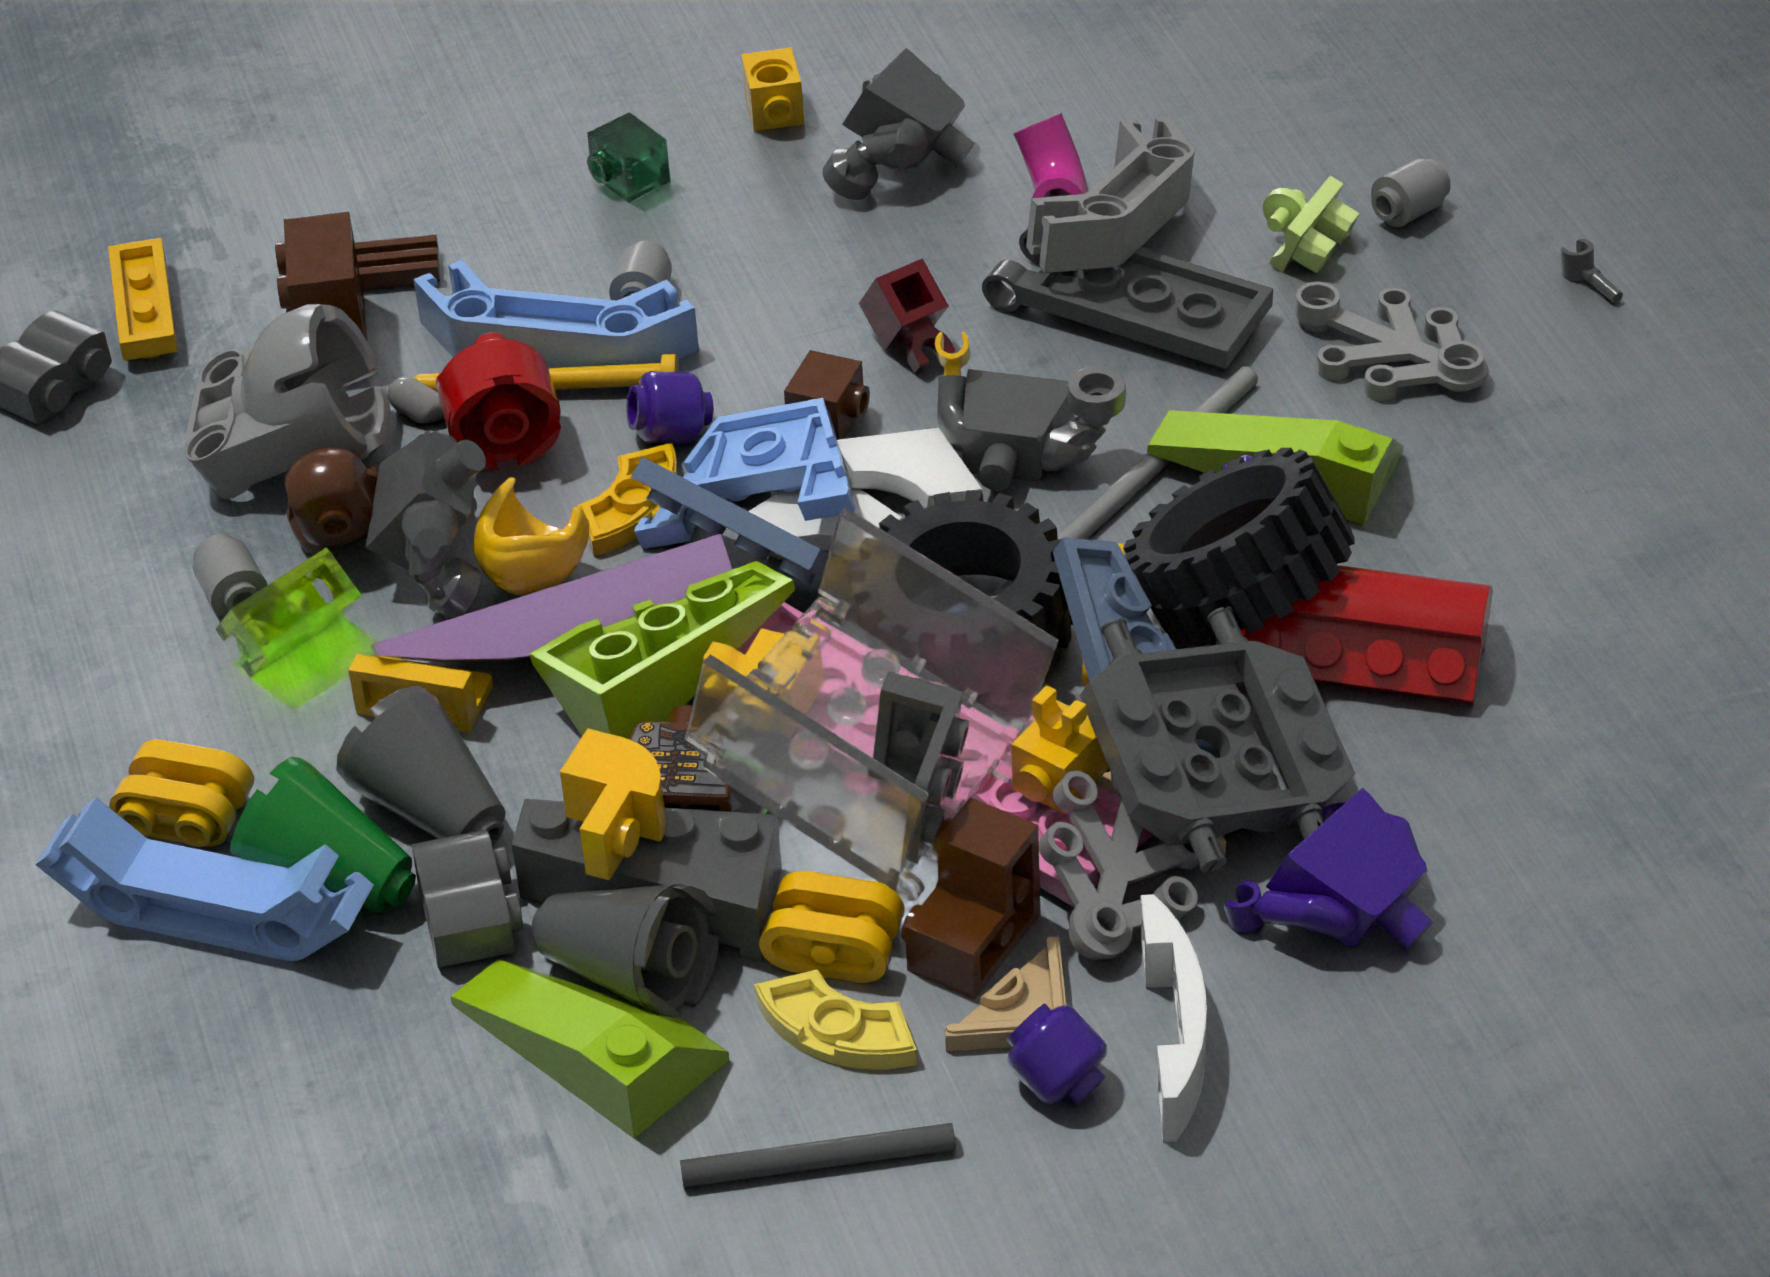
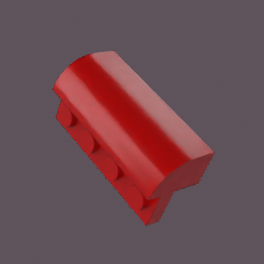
(1388, 633)

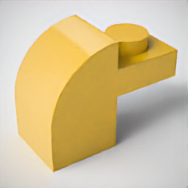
(616, 794)

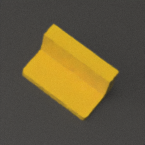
(458, 690)

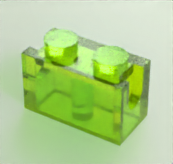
(288, 612)

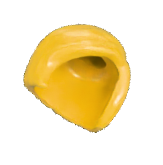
(522, 550)

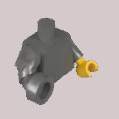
(1023, 423)

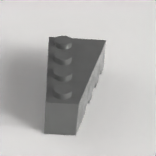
(720, 852)

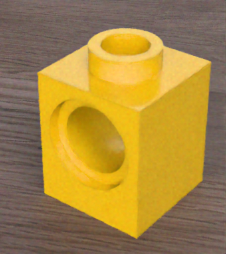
(772, 89)

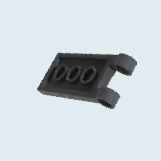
(1144, 300)

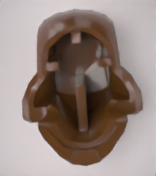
(329, 499)

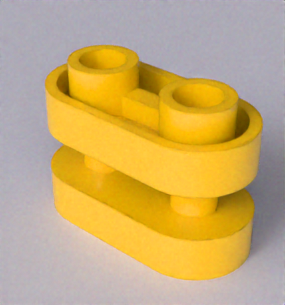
(183, 792)
(832, 926)

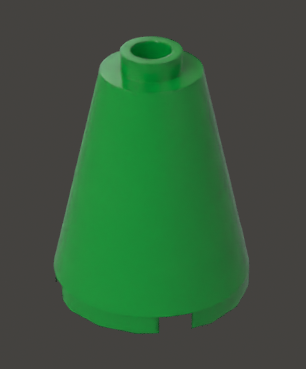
(308, 812)

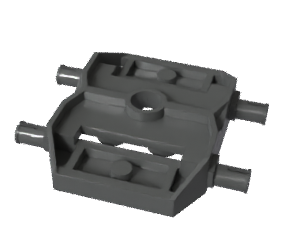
(1158, 704)

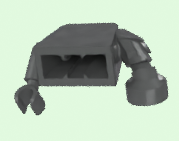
(900, 120)
(417, 511)

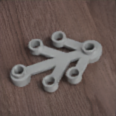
(1455, 365)
(1117, 865)

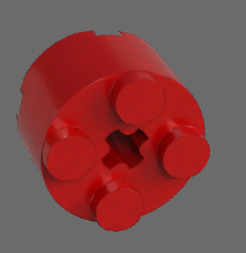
(500, 400)

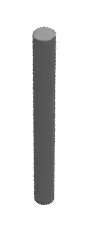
(817, 1155)

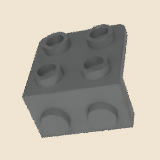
(918, 739)

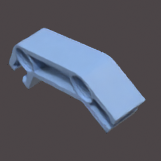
(560, 327)
(199, 891)

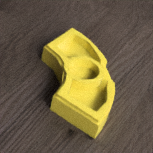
(835, 1026)

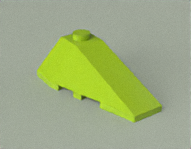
(1347, 456)
(654, 660)
(593, 1044)

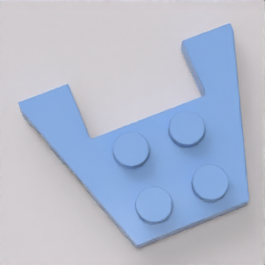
(761, 453)

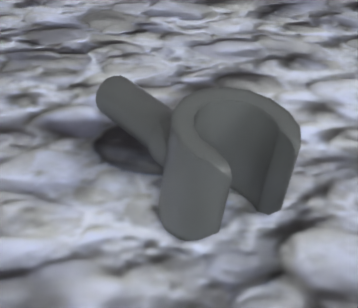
(1581, 267)

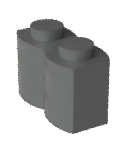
(50, 364)
(465, 897)

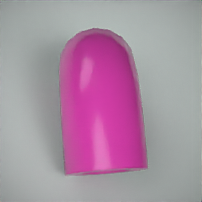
(1051, 158)

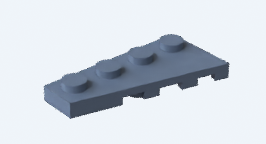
(717, 514)
(1101, 589)

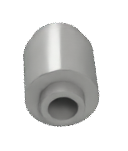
(1410, 191)
(639, 268)
(226, 572)

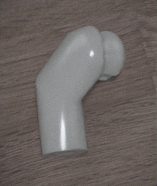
(415, 400)

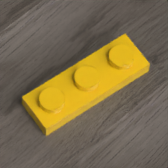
(142, 299)

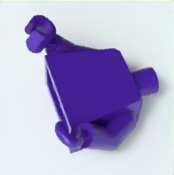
(1343, 879)

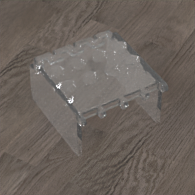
(807, 718)

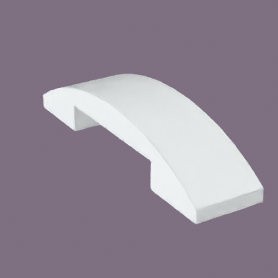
(1172, 962)

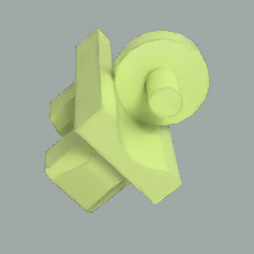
(1300, 220)

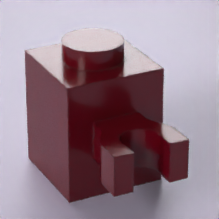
(905, 309)

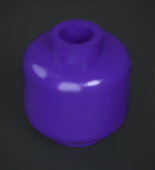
(669, 408)
(1057, 1054)

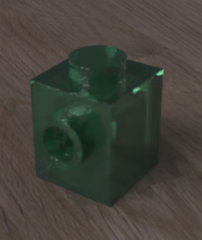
(628, 157)

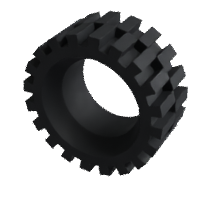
(994, 542)
(1241, 542)

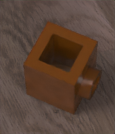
(837, 382)

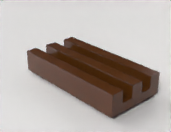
(397, 260)

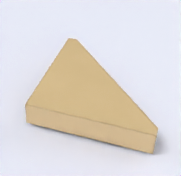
(1011, 1002)

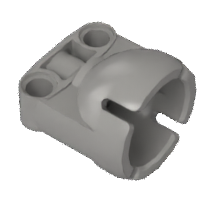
(284, 399)

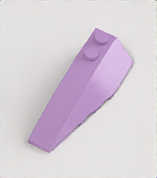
(529, 622)

